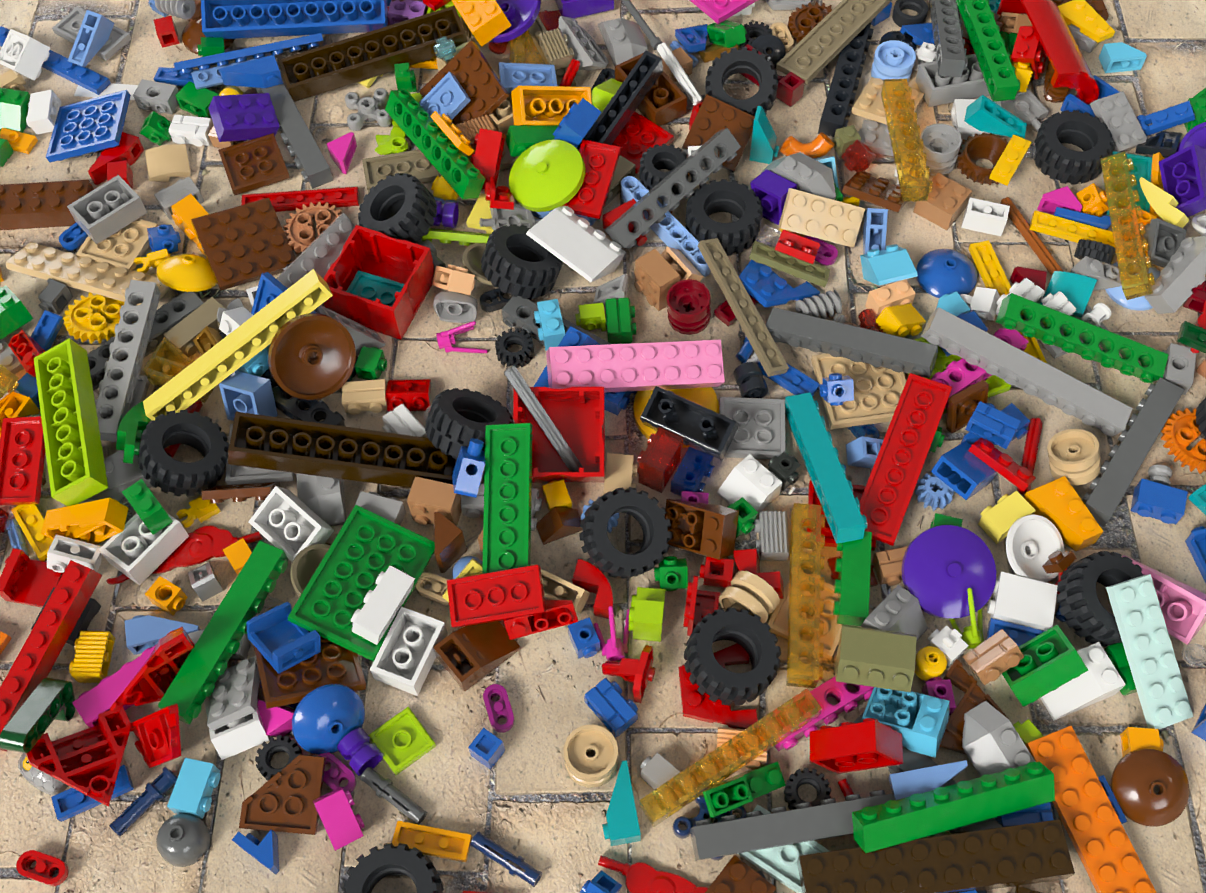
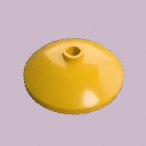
(186, 273)

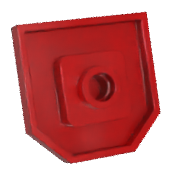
(634, 670)

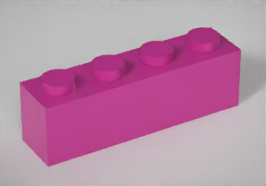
(108, 690)

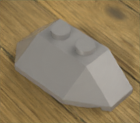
(622, 39)
(583, 45)
(806, 173)
(361, 335)
(324, 497)
(992, 741)

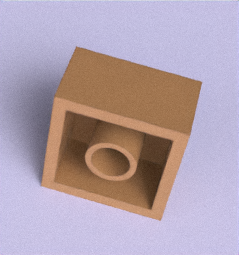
(944, 202)
(654, 278)
(433, 496)

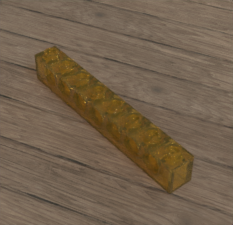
(906, 140)
(1123, 209)
(799, 673)
(730, 757)

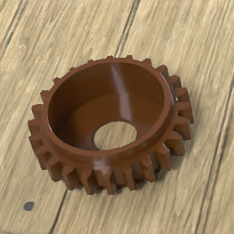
(980, 147)

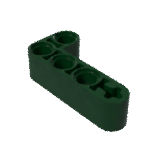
(47, 703)

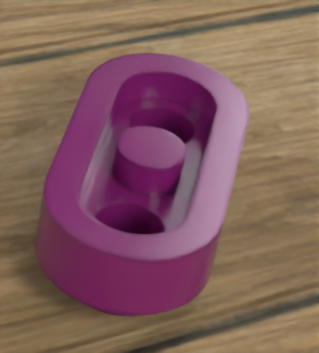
(826, 254)
(498, 709)
(338, 773)

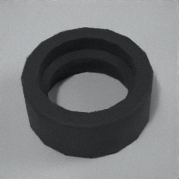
(903, 19)

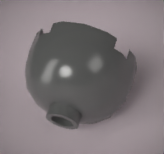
(183, 839)

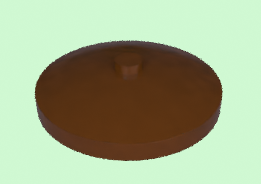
(311, 356)

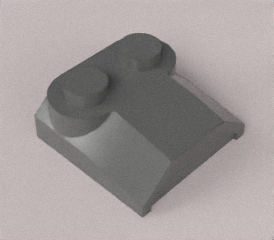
(1163, 240)

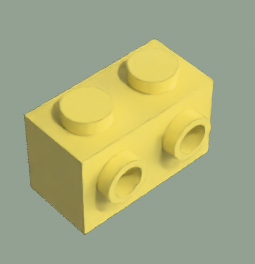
(998, 519)

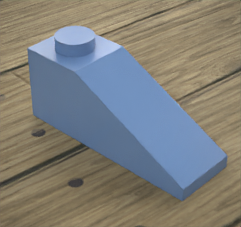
(90, 38)
(874, 229)
(863, 451)
(146, 631)
(924, 779)

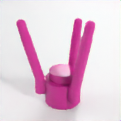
(447, 339)
(614, 649)

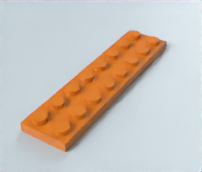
(1090, 816)

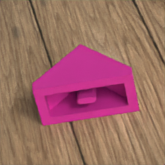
(342, 151)
(1059, 198)
(276, 720)

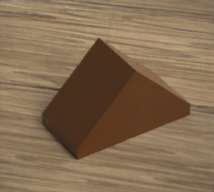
(558, 524)

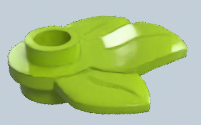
(392, 143)

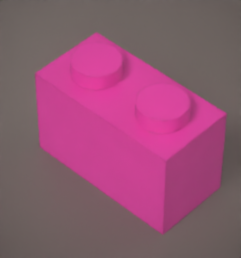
(339, 818)

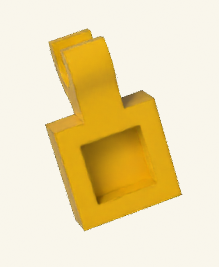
(153, 259)

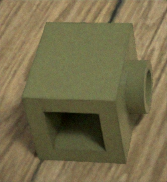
(844, 138)

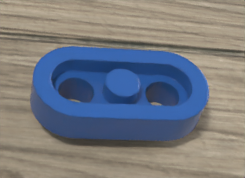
(72, 237)

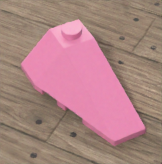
(1180, 604)

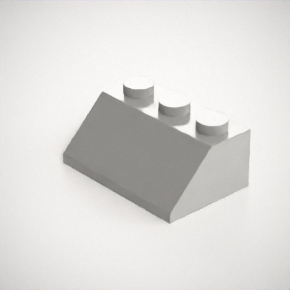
(898, 613)

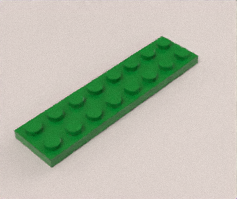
(507, 497)

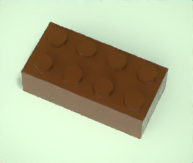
(664, 99)

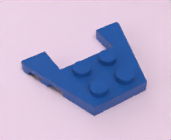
(770, 288)

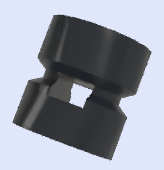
(750, 380)

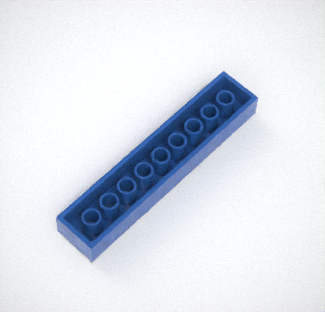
(290, 17)

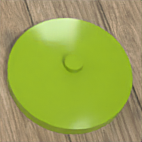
(547, 175)

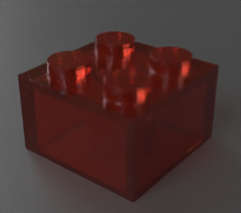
(659, 459)

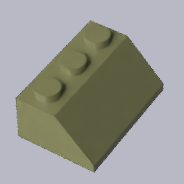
(876, 658)

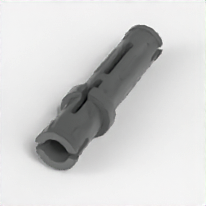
(386, 790)

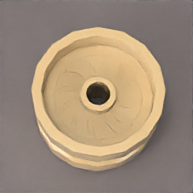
(1075, 456)
(751, 594)
(591, 770)

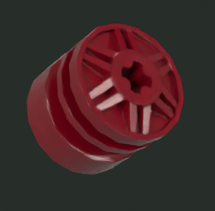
(688, 306)

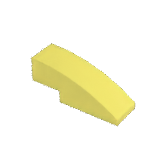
(1163, 204)

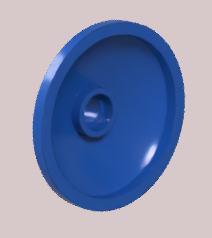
(946, 272)
(321, 711)

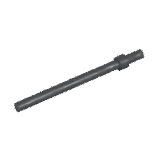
(654, 41)

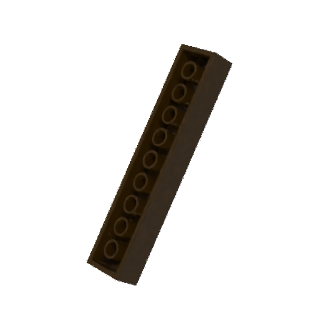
(369, 54)
(335, 451)
(945, 863)

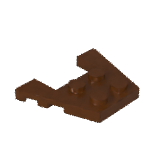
(973, 696)

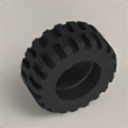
(743, 62)
(1074, 129)
(728, 198)
(399, 208)
(519, 263)
(461, 416)
(188, 430)
(650, 519)
(1080, 599)
(748, 633)
(390, 861)

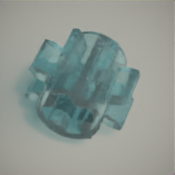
(444, 48)

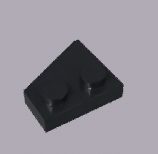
(1163, 142)

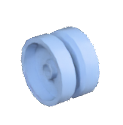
(893, 61)

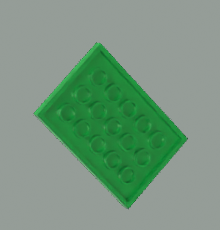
(350, 569)

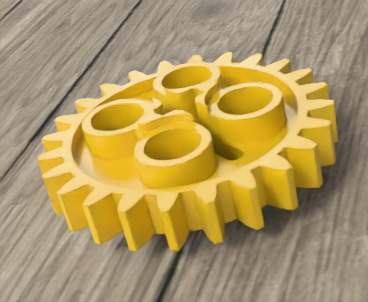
(93, 318)

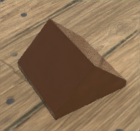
(448, 542)

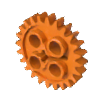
(1179, 433)

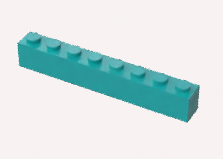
(825, 469)

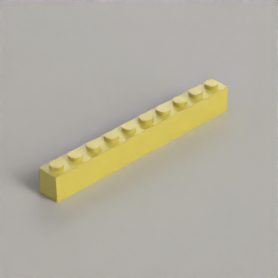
(237, 347)

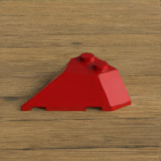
(158, 671)
(86, 758)

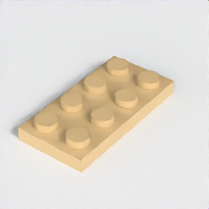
(821, 217)

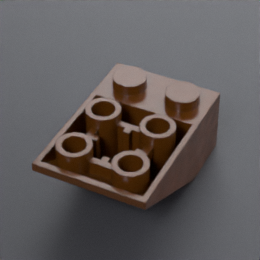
(702, 527)
(475, 652)

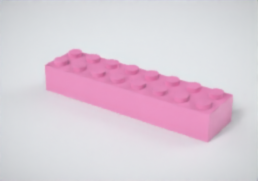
(637, 366)

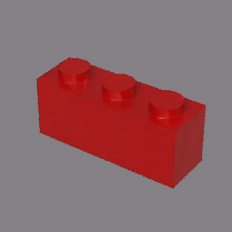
(488, 153)

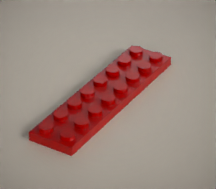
(902, 456)

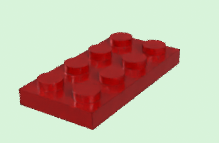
(599, 171)
(21, 460)
(496, 596)

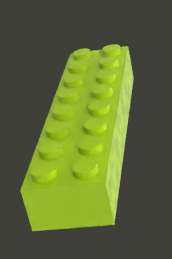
(70, 424)

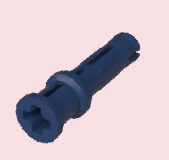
(154, 792)

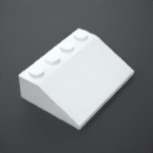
(577, 243)

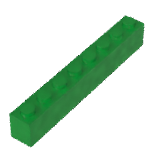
(224, 631)
(953, 806)

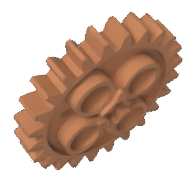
(300, 227)

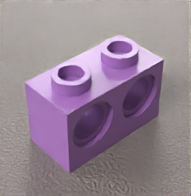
(405, 10)

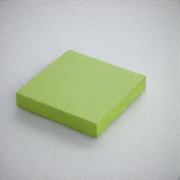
(402, 740)

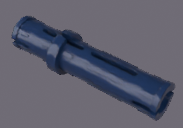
(531, 875)

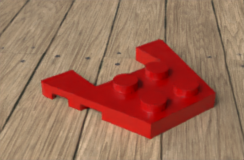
(701, 708)

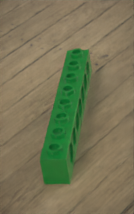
(989, 49)
(435, 144)
(1132, 352)

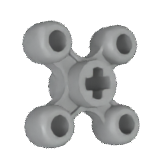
(367, 109)

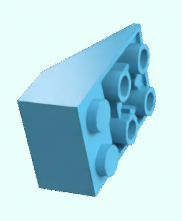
(914, 715)

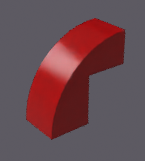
(749, 561)
(594, 581)

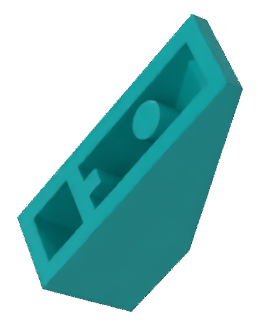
(994, 119)
(763, 139)
(621, 816)

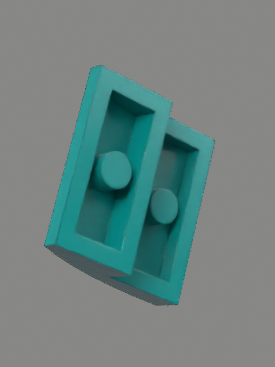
(1074, 286)

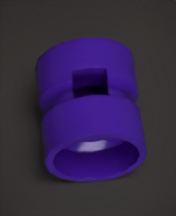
(446, 214)
(359, 751)

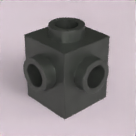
(785, 468)

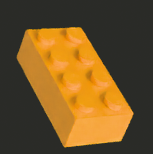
(483, 18)
(545, 103)

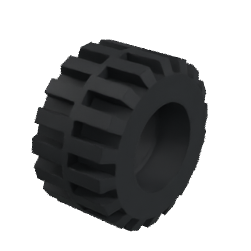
(660, 158)

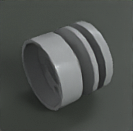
(941, 147)

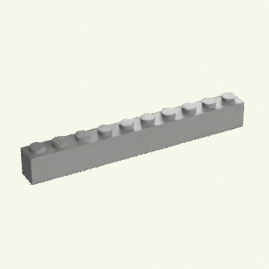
(1026, 372)

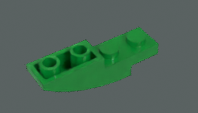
(131, 432)
(743, 788)

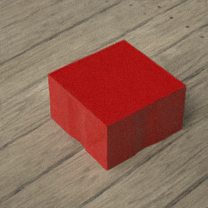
(386, 258)
(580, 420)

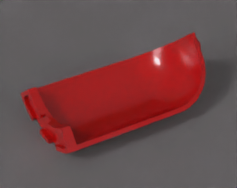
(1058, 44)

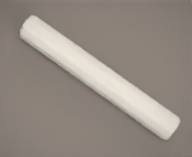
(679, 73)

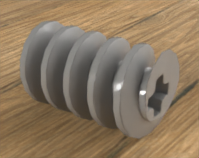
(180, 8)
(820, 305)

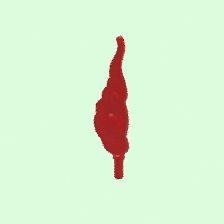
(197, 548)
(645, 879)

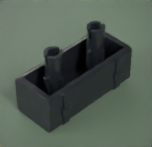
(696, 424)

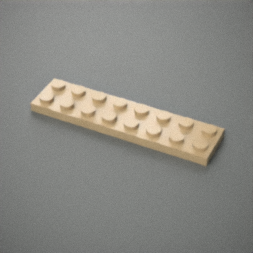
(78, 272)

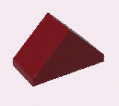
(1036, 276)

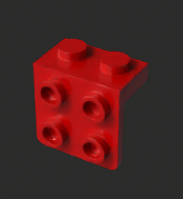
(1029, 50)
(27, 580)
(698, 605)

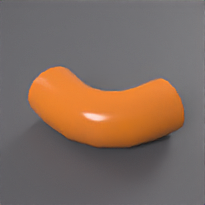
(817, 148)

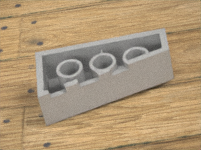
(1179, 276)
(119, 477)

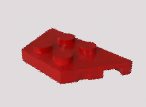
(158, 736)

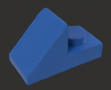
(265, 852)

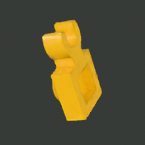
(199, 509)

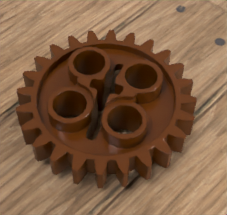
(805, 19)

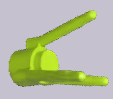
(972, 634)

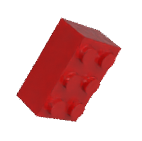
(856, 746)

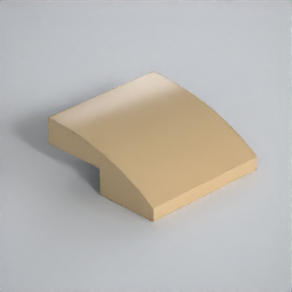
(167, 162)

